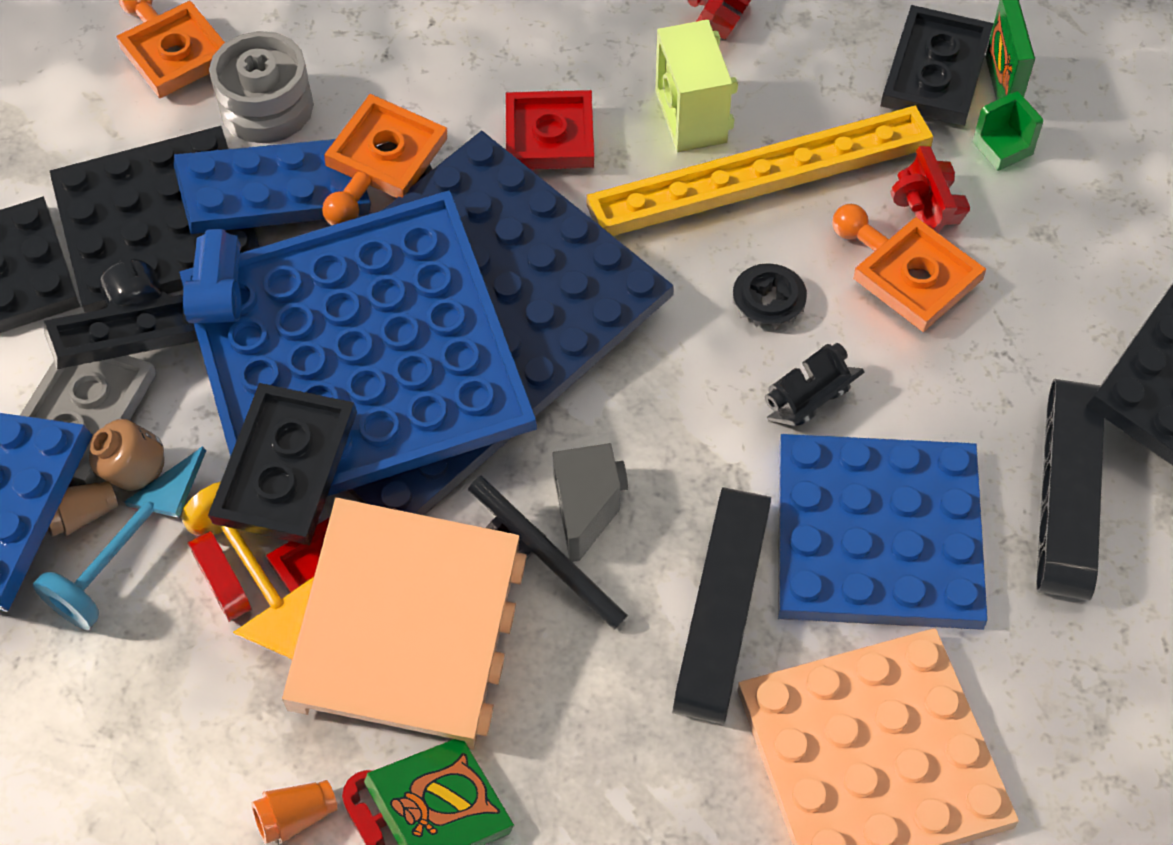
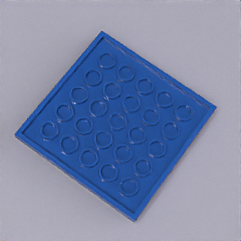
(380, 319)

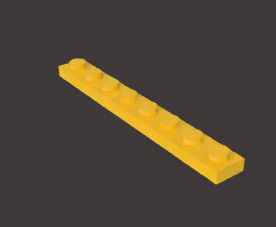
(759, 171)

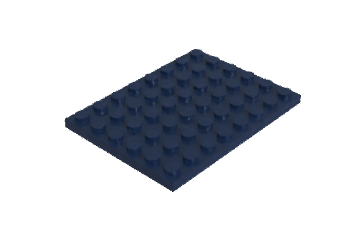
(554, 281)

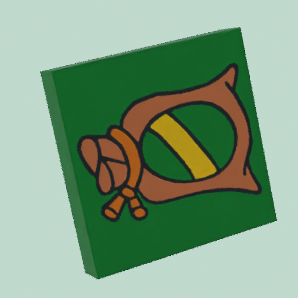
(1009, 50)
(439, 798)

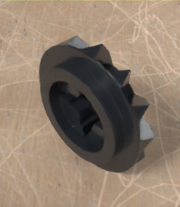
(760, 280)

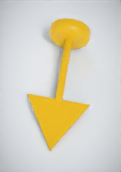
(280, 623)

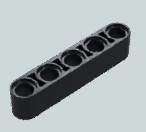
(1070, 493)
(722, 606)

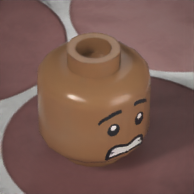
(126, 455)

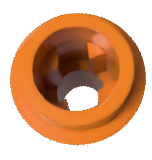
(292, 809)

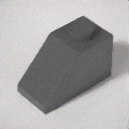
(587, 493)

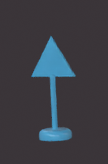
(163, 496)

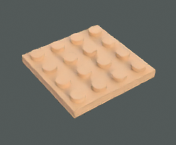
(877, 749)

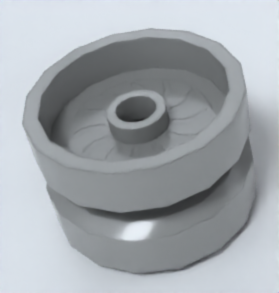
(261, 86)

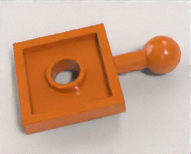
(148, 45)
(389, 171)
(913, 248)

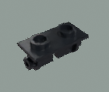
(797, 399)

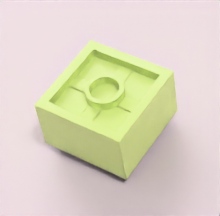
(694, 85)

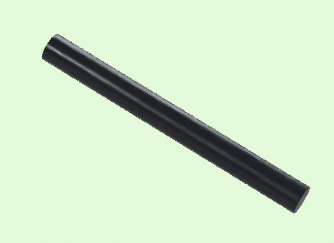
(547, 552)

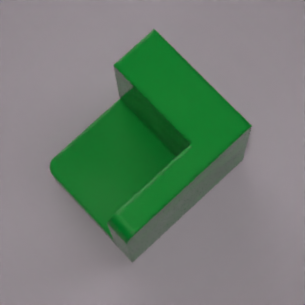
(1007, 130)

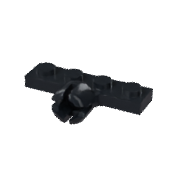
(135, 320)

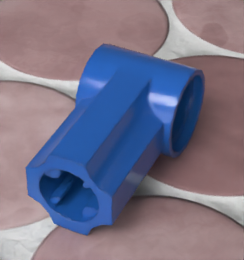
(214, 288)

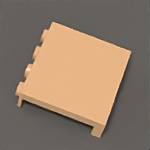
(405, 621)

